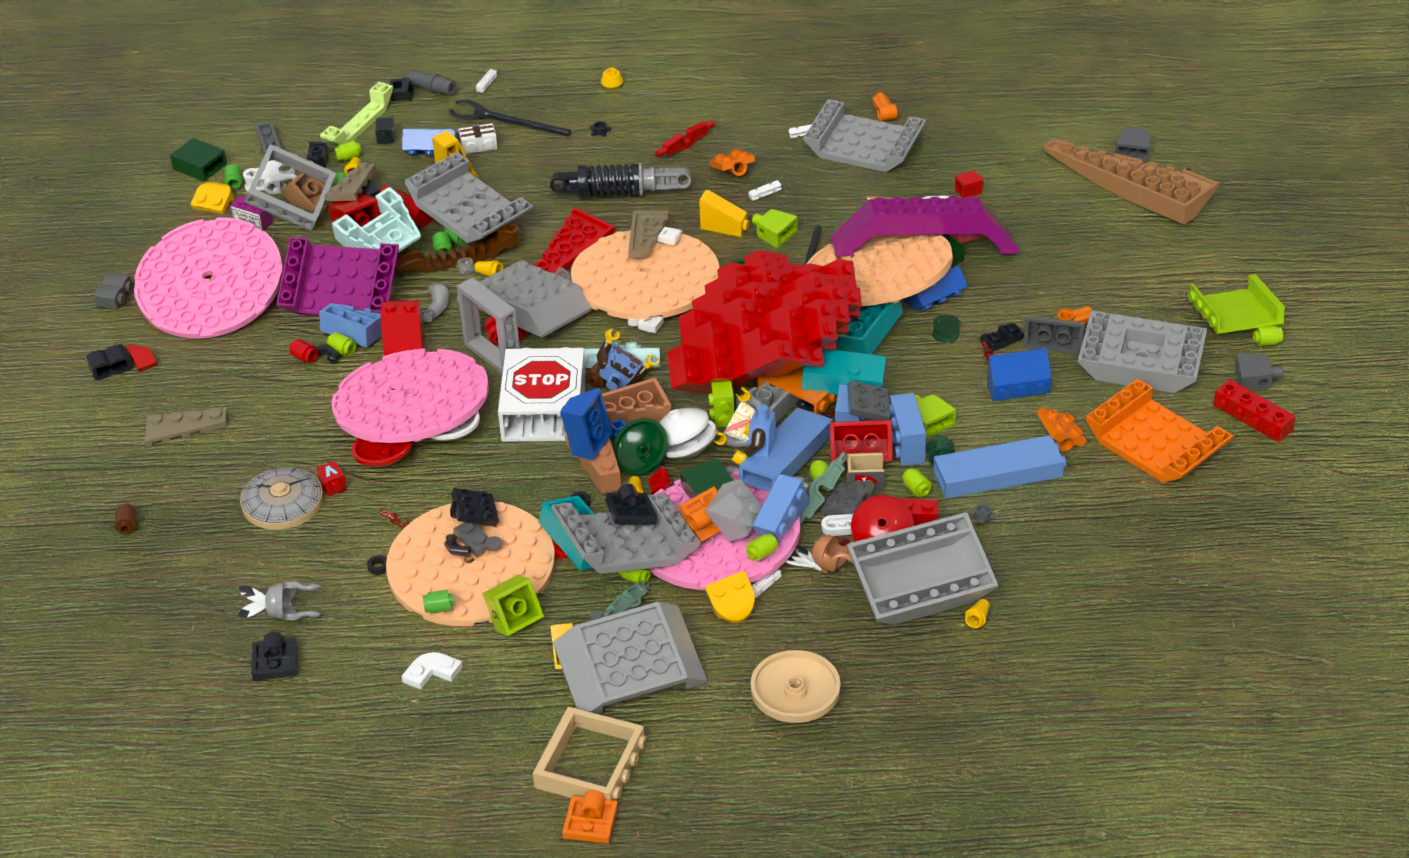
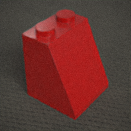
(361, 210)
(401, 326)

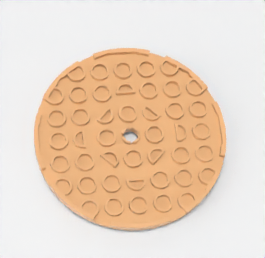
(894, 265)
(644, 286)
(423, 565)

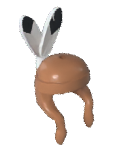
(825, 555)

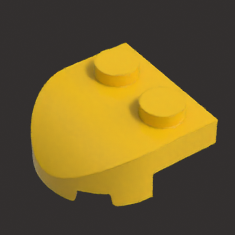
(213, 197)
(732, 597)

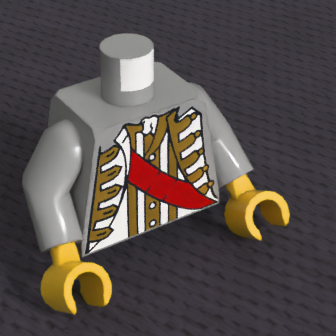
(743, 414)

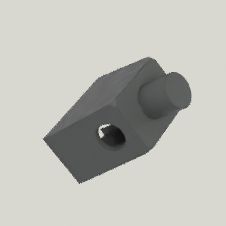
(1134, 143)
(1255, 371)

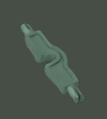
(826, 481)
(628, 599)

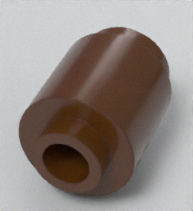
(594, 378)
(125, 519)

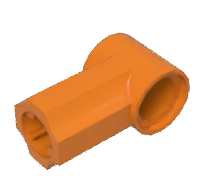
(885, 110)
(1078, 315)

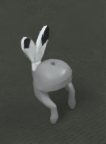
(276, 601)

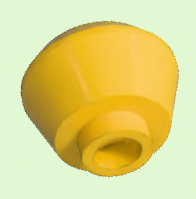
(611, 78)

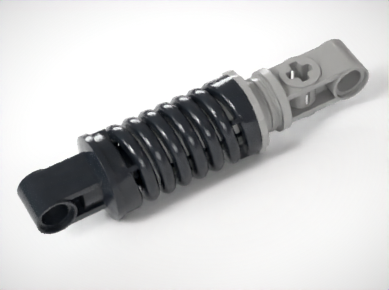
(619, 181)

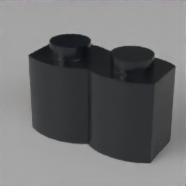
(108, 361)

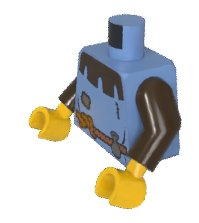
(620, 366)
(761, 434)

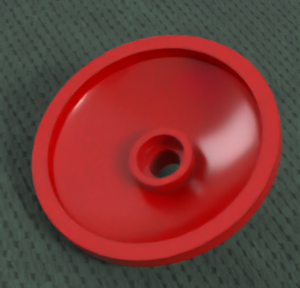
(378, 453)
(876, 508)

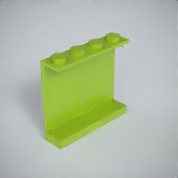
(1239, 308)

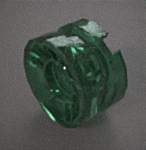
(946, 328)
(939, 446)

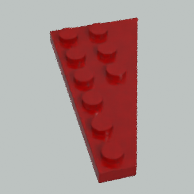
(575, 236)

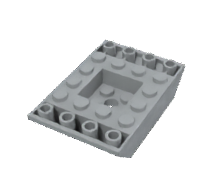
(1131, 348)

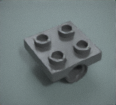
(868, 401)
(847, 497)

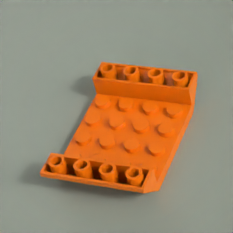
(1152, 434)

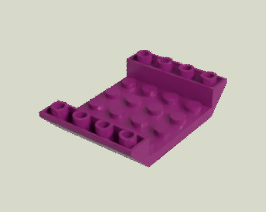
(336, 275)

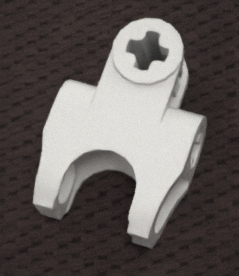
(272, 178)

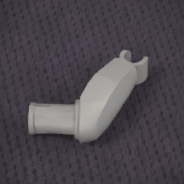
(439, 302)

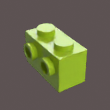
(722, 403)

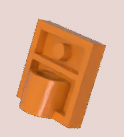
(727, 162)
(1062, 428)
(697, 518)
(590, 818)

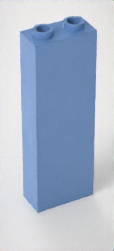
(793, 446)
(998, 466)

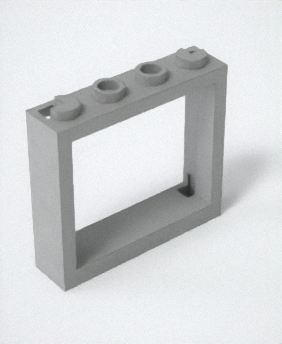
(280, 207)
(474, 294)

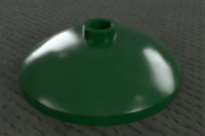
(636, 439)

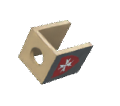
(866, 468)

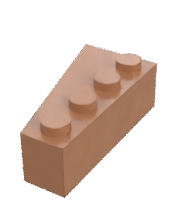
(637, 401)
(602, 470)

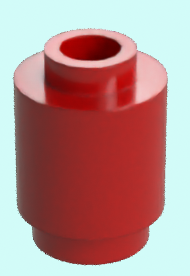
(303, 351)

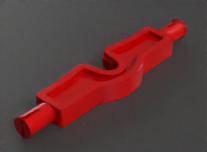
(680, 142)

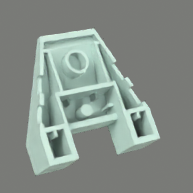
(391, 227)

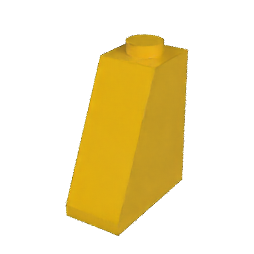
(721, 215)

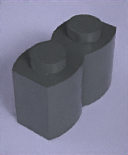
(113, 290)

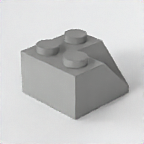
(734, 510)

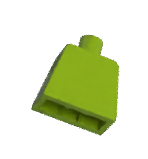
(775, 226)
(935, 414)

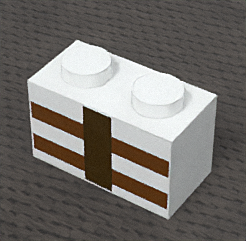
(478, 138)

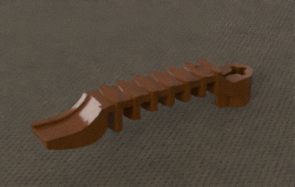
(506, 237)

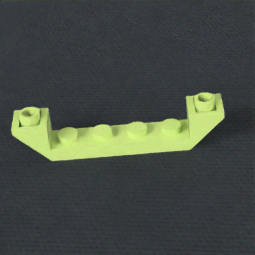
(380, 97)

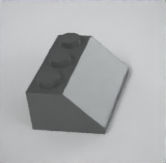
(1053, 335)

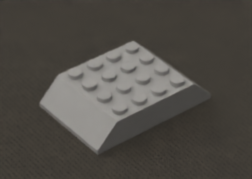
(539, 297)
(923, 569)

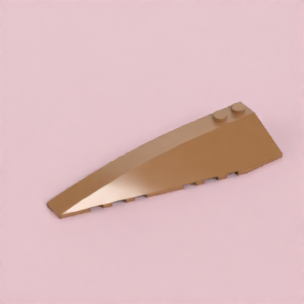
(1145, 184)

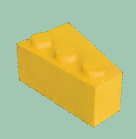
(446, 145)

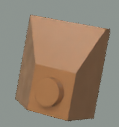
(304, 191)

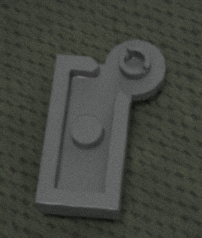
(476, 539)

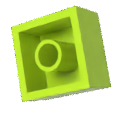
(513, 605)

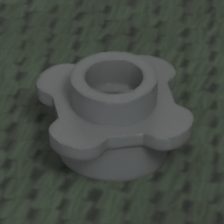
(982, 513)

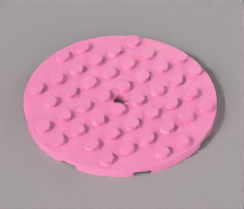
(242, 285)
(430, 396)
(718, 557)

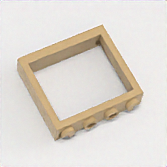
(569, 787)

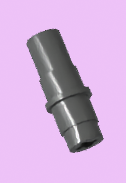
(433, 82)

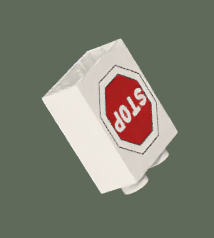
(536, 389)

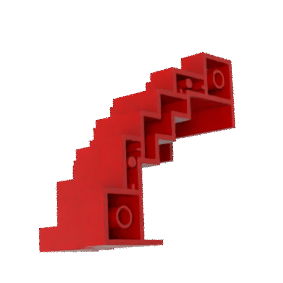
(763, 321)

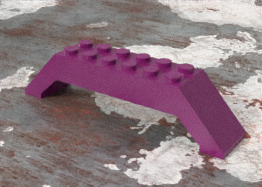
(921, 217)

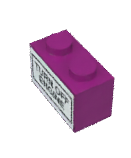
(251, 214)

